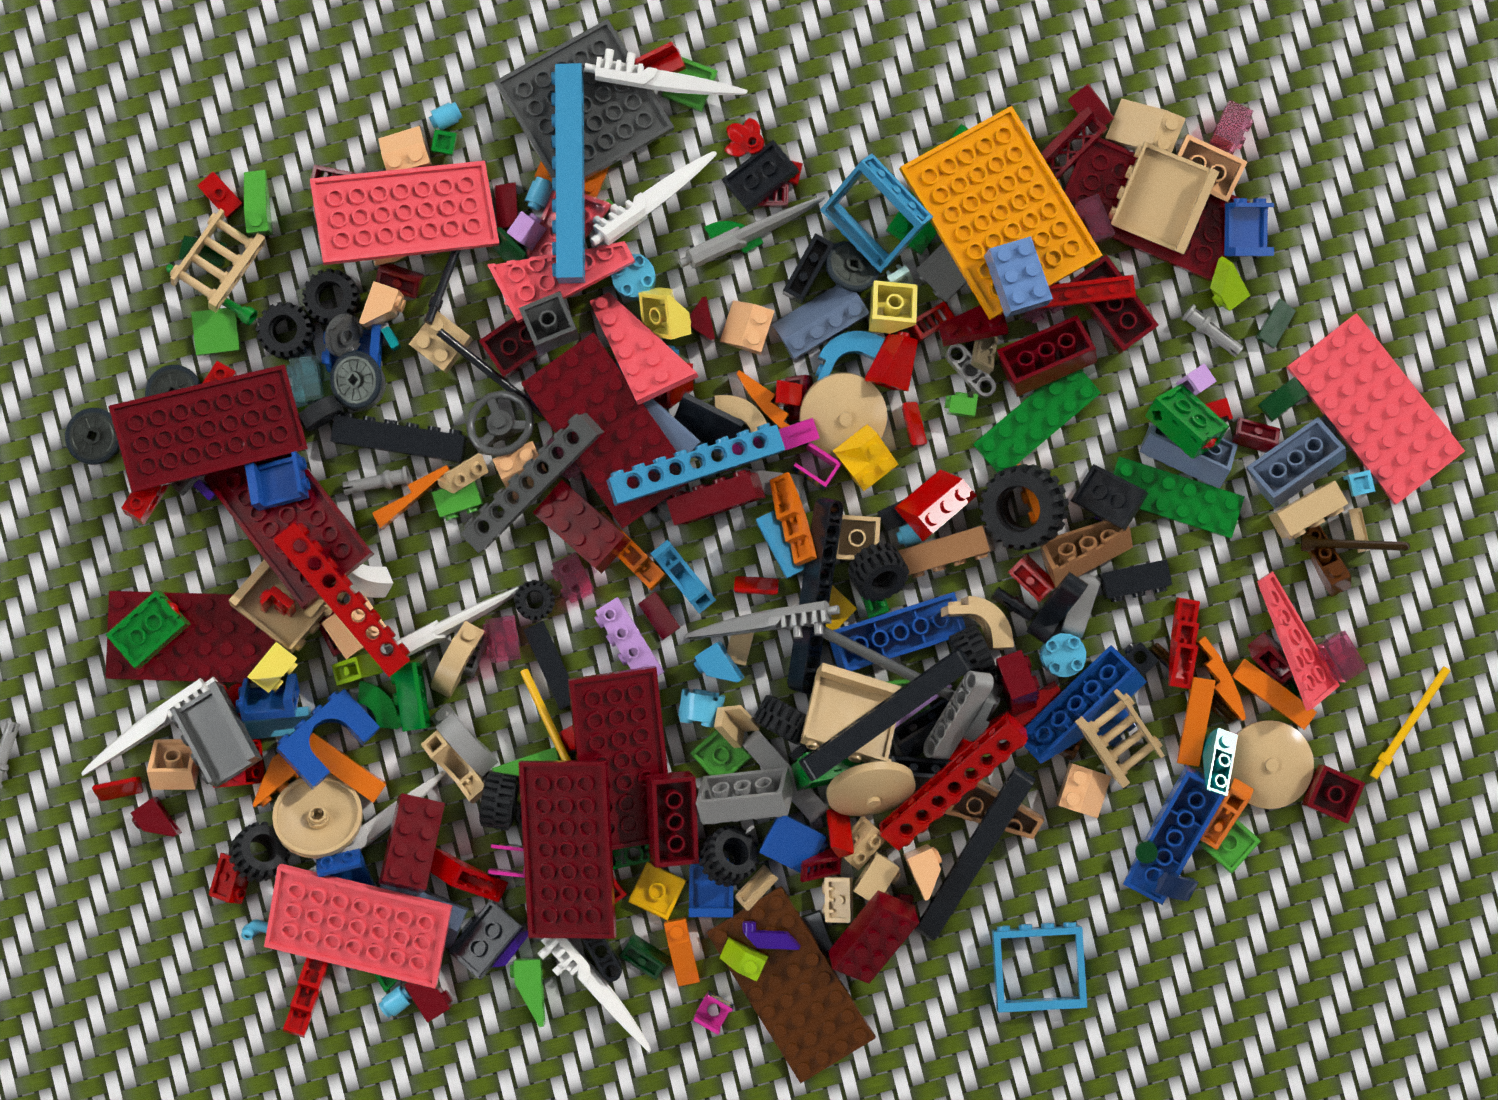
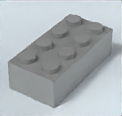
(745, 795)

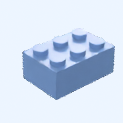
(1018, 277)

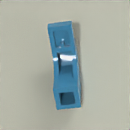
(852, 342)
(683, 576)

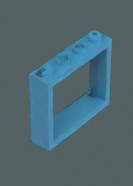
(895, 193)
(1046, 929)

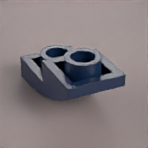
(1175, 886)

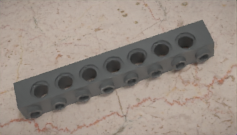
(588, 433)

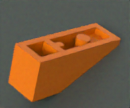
(1227, 813)
(681, 951)

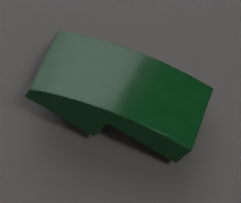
(1283, 399)

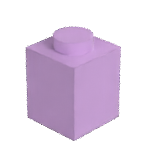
(527, 229)
(1198, 379)

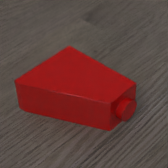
(894, 362)

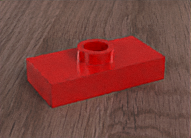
(220, 194)

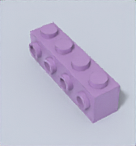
(626, 636)

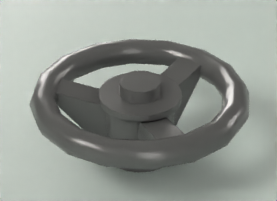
(500, 424)

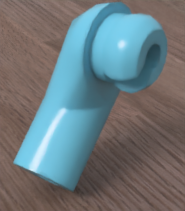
(253, 928)

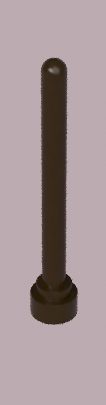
(1310, 542)

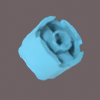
(635, 278)
(1063, 655)
(699, 706)

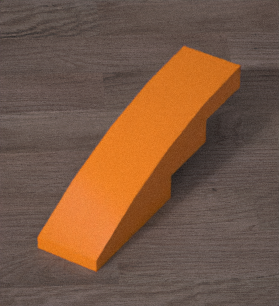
(763, 399)
(793, 518)
(639, 562)
(1224, 685)
(1273, 694)

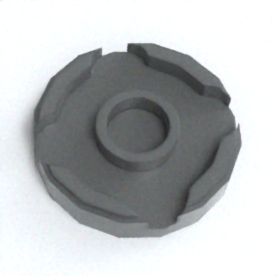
(343, 334)

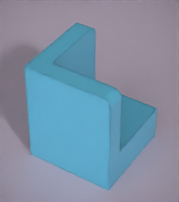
(1360, 483)

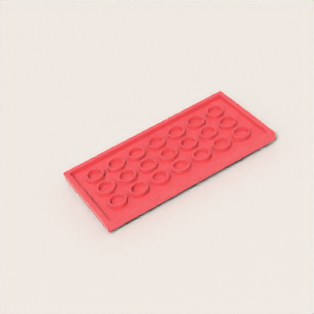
(403, 212)
(1375, 409)
(357, 926)

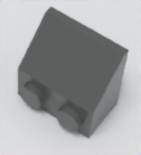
(549, 323)

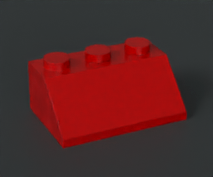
(935, 503)

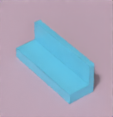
(277, 727)

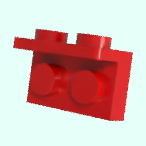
(282, 602)
(227, 883)

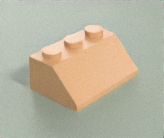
(1215, 158)
(924, 868)

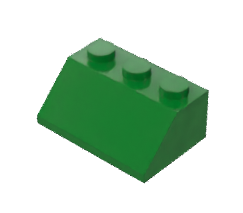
(411, 697)

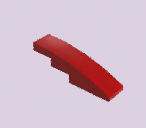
(1183, 643)
(305, 997)

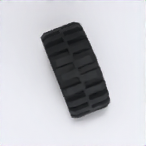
(998, 516)

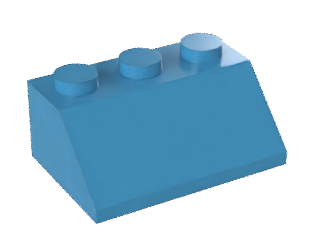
(774, 536)
(718, 663)

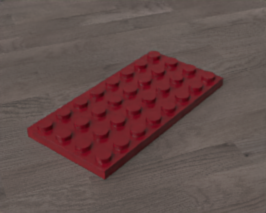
(1103, 172)
(591, 383)
(207, 428)
(317, 513)
(215, 644)
(621, 722)
(567, 849)

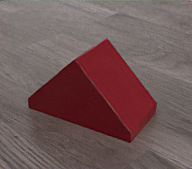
(701, 320)

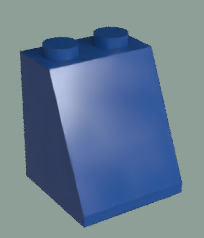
(792, 842)

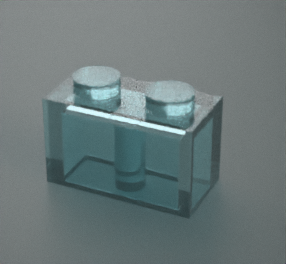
(306, 379)

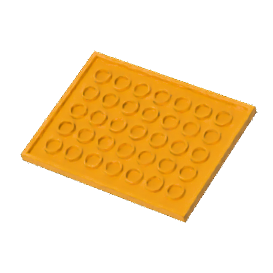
(994, 191)

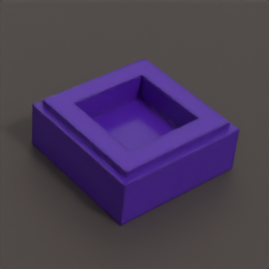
(205, 490)

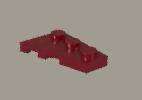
(972, 326)

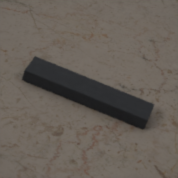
(549, 662)

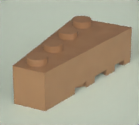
(1084, 549)
(948, 550)
(977, 802)

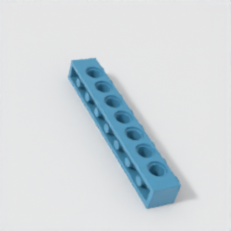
(622, 493)

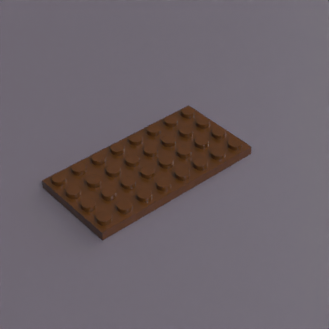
(797, 990)

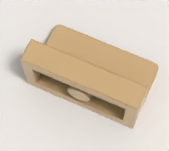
(733, 722)

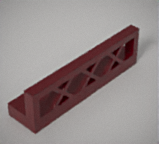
(1069, 134)

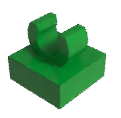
(444, 142)
(875, 608)

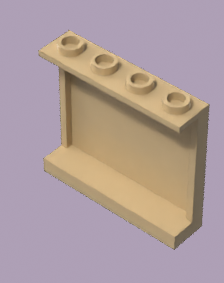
(1162, 197)
(285, 630)
(838, 701)

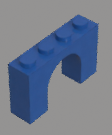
(340, 710)

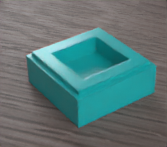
(391, 338)

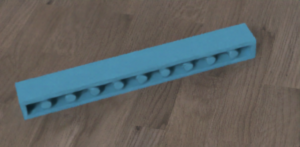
(569, 173)

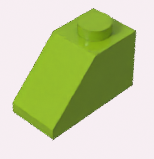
(1227, 285)
(355, 669)
(743, 959)

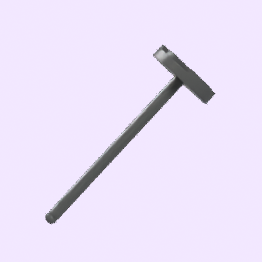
(980, 721)

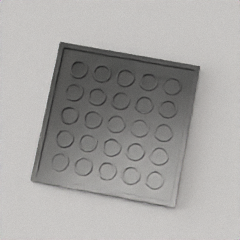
(615, 115)

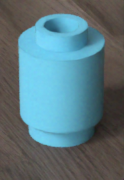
(445, 116)
(539, 193)
(908, 536)
(395, 1001)

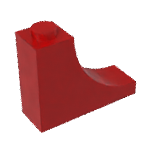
(466, 877)

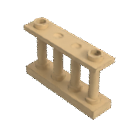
(227, 279)
(1100, 742)

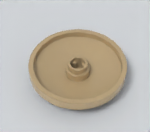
(842, 407)
(1273, 762)
(870, 788)
(319, 819)

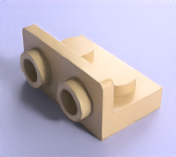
(463, 474)
(865, 842)
(838, 899)

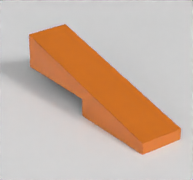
(418, 488)
(1195, 721)
(346, 769)

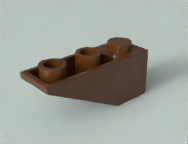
(1329, 565)

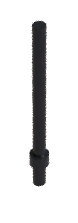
(436, 301)
(471, 357)

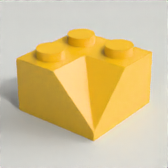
(865, 457)

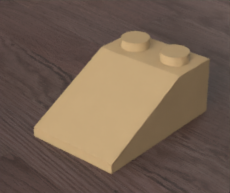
(1141, 123)

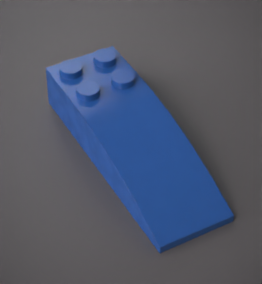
(899, 632)
(1087, 697)
(1175, 832)

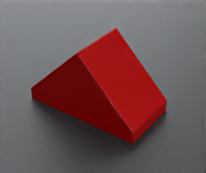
(788, 394)

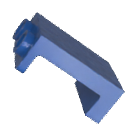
(1247, 228)
(370, 344)
(277, 482)
(261, 705)
(345, 865)
(706, 897)

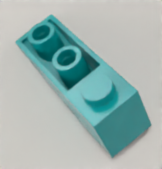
(1218, 760)

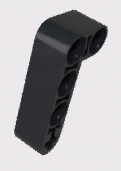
(1056, 607)

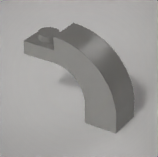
(463, 741)

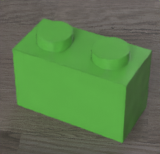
(451, 504)

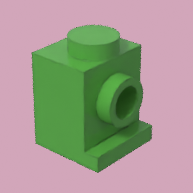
(961, 404)

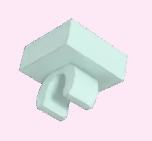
(902, 275)

